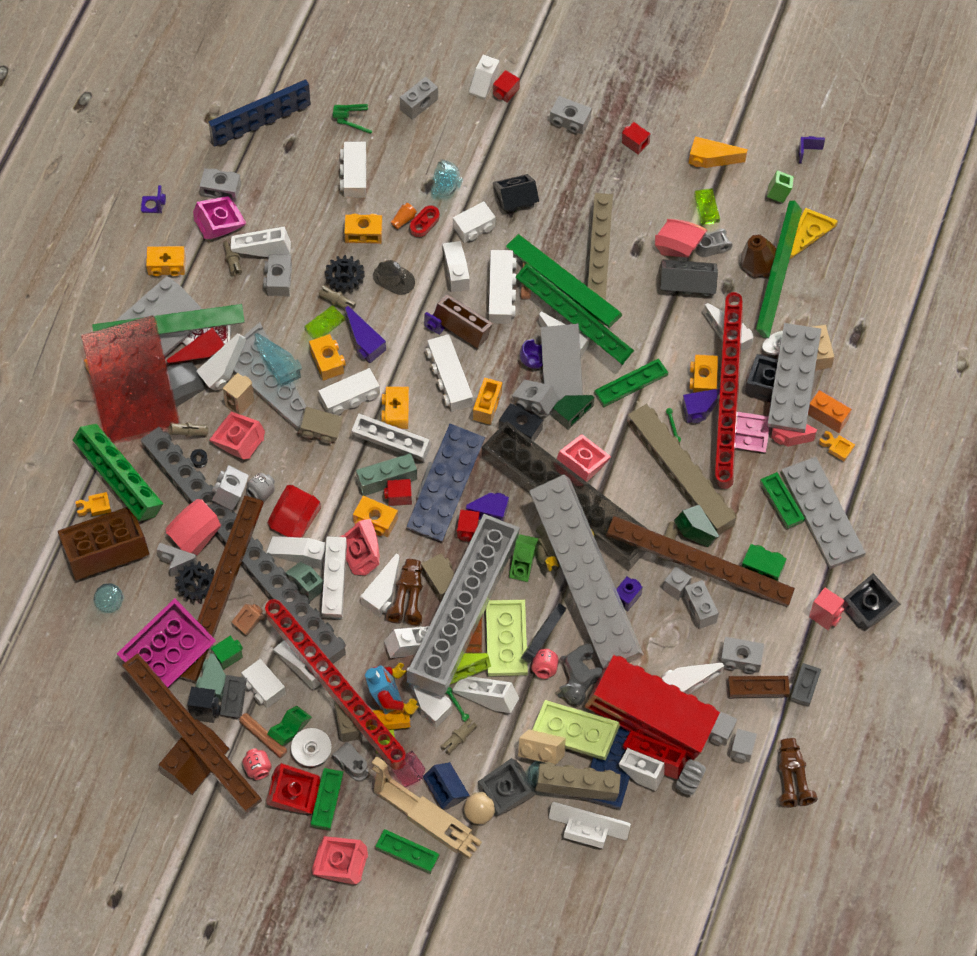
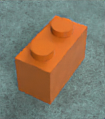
(829, 411)

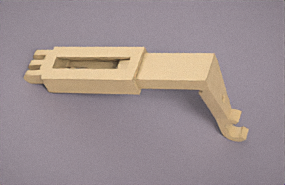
(423, 812)

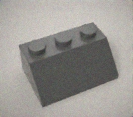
(689, 277)

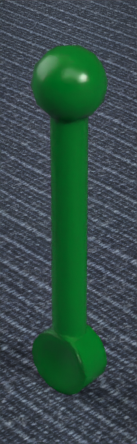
(669, 412)
(464, 716)

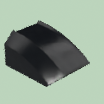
(762, 378)
(869, 602)

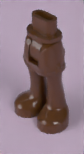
(408, 583)
(792, 762)

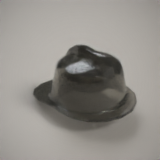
(394, 277)

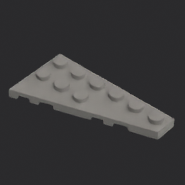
(253, 365)

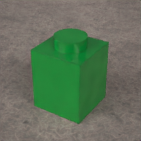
(227, 652)

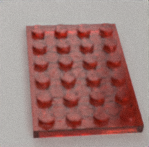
(130, 379)

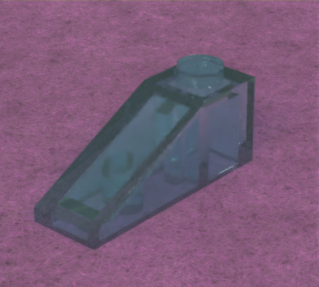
(280, 361)

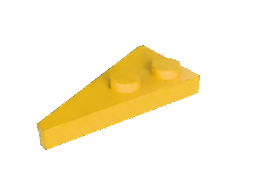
(811, 228)

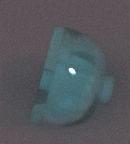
(446, 178)

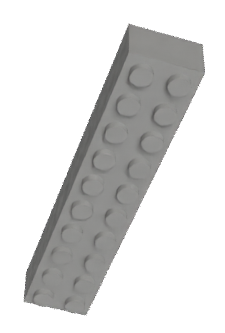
(585, 570)
(463, 605)

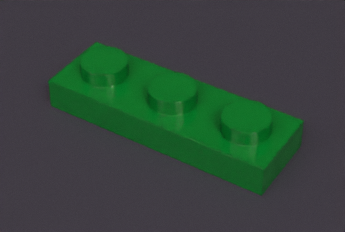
(782, 500)
(327, 799)
(407, 851)

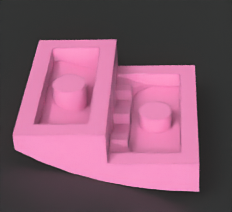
(752, 432)

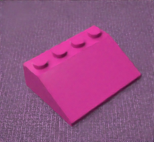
(169, 642)

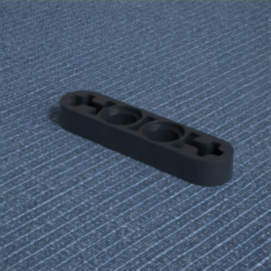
(543, 633)

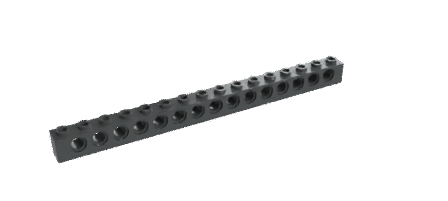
(157, 440)

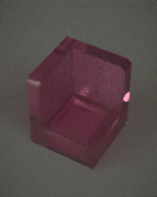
(412, 771)

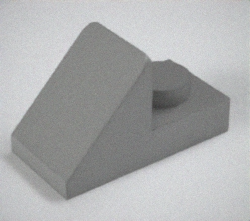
(176, 556)

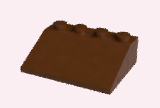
(103, 543)

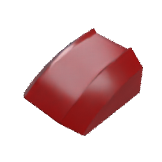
(294, 512)
(293, 789)

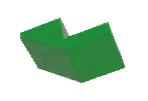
(291, 724)

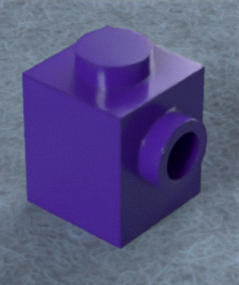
(629, 592)

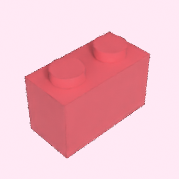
(827, 609)

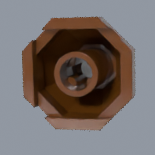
(758, 256)

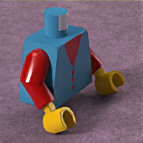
(385, 691)

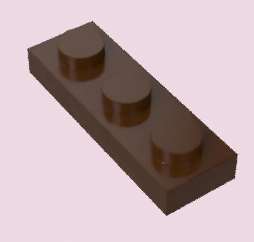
(758, 686)

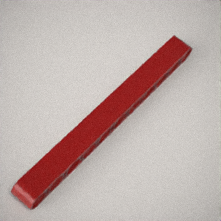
(731, 397)
(336, 692)

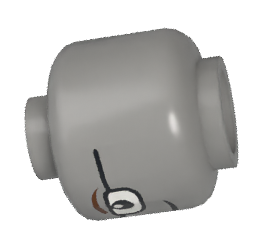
(260, 486)

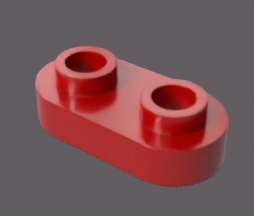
(423, 222)

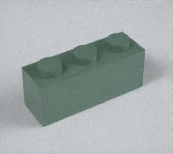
(375, 477)

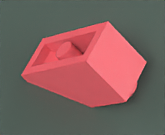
(792, 438)

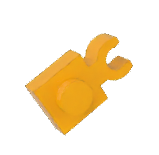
(839, 447)
(97, 505)

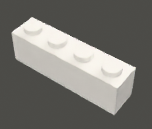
(501, 286)
(449, 372)
(391, 437)
(334, 577)

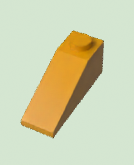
(710, 153)

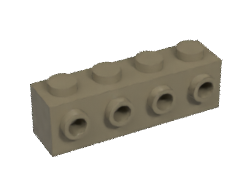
(577, 782)

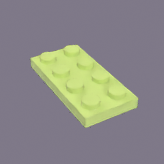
(506, 637)
(582, 730)

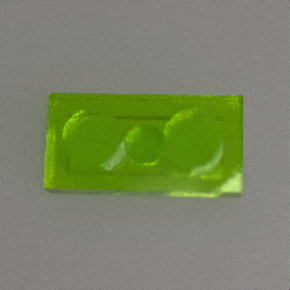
(707, 206)
(324, 323)

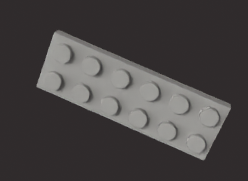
(794, 377)
(823, 512)

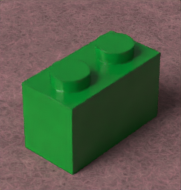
(764, 562)

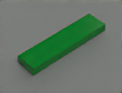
(631, 382)

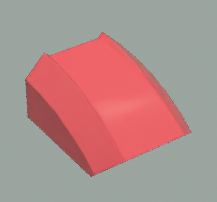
(679, 238)
(238, 435)
(583, 457)
(194, 527)
(362, 548)
(340, 860)

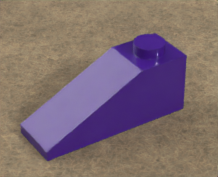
(366, 339)

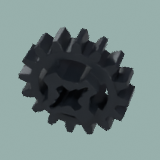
(344, 274)
(187, 584)

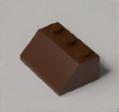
(185, 767)

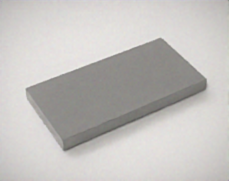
(562, 359)

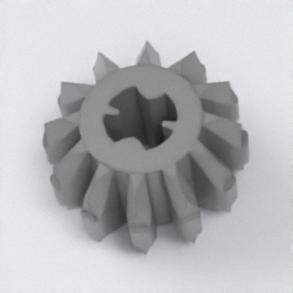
(690, 777)

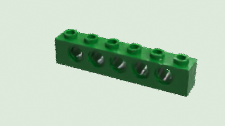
(117, 472)

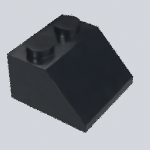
(516, 192)

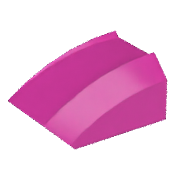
(217, 217)

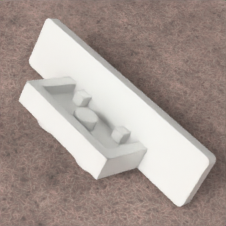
(588, 826)

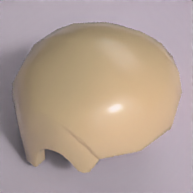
(479, 808)

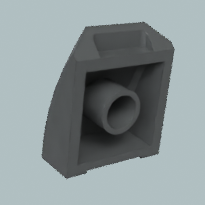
(185, 381)
(507, 786)

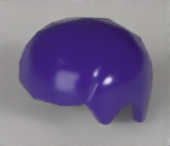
(531, 354)

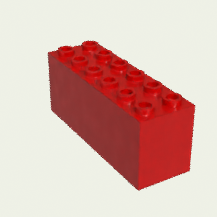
(652, 707)

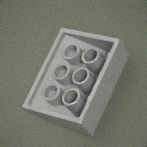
(162, 299)

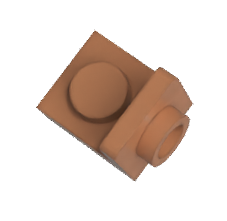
(248, 618)

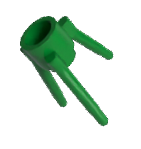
(342, 111)

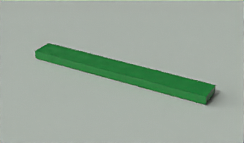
(779, 269)
(564, 281)
(574, 314)
(190, 319)

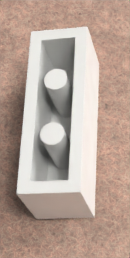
(353, 169)
(349, 392)

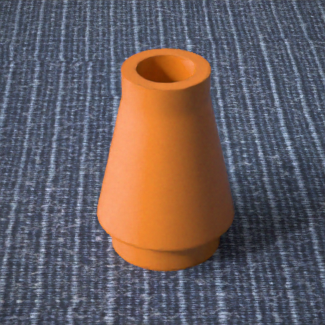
(404, 215)

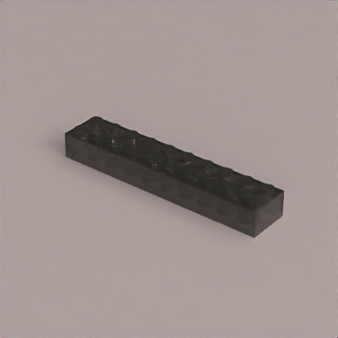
(533, 466)

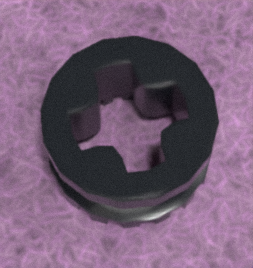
(204, 460)

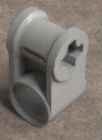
(715, 243)
(349, 760)

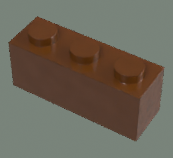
(462, 321)

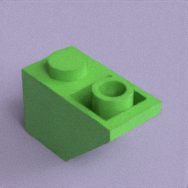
(523, 557)

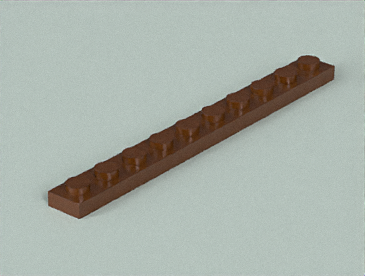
(700, 561)
(226, 575)
(192, 733)

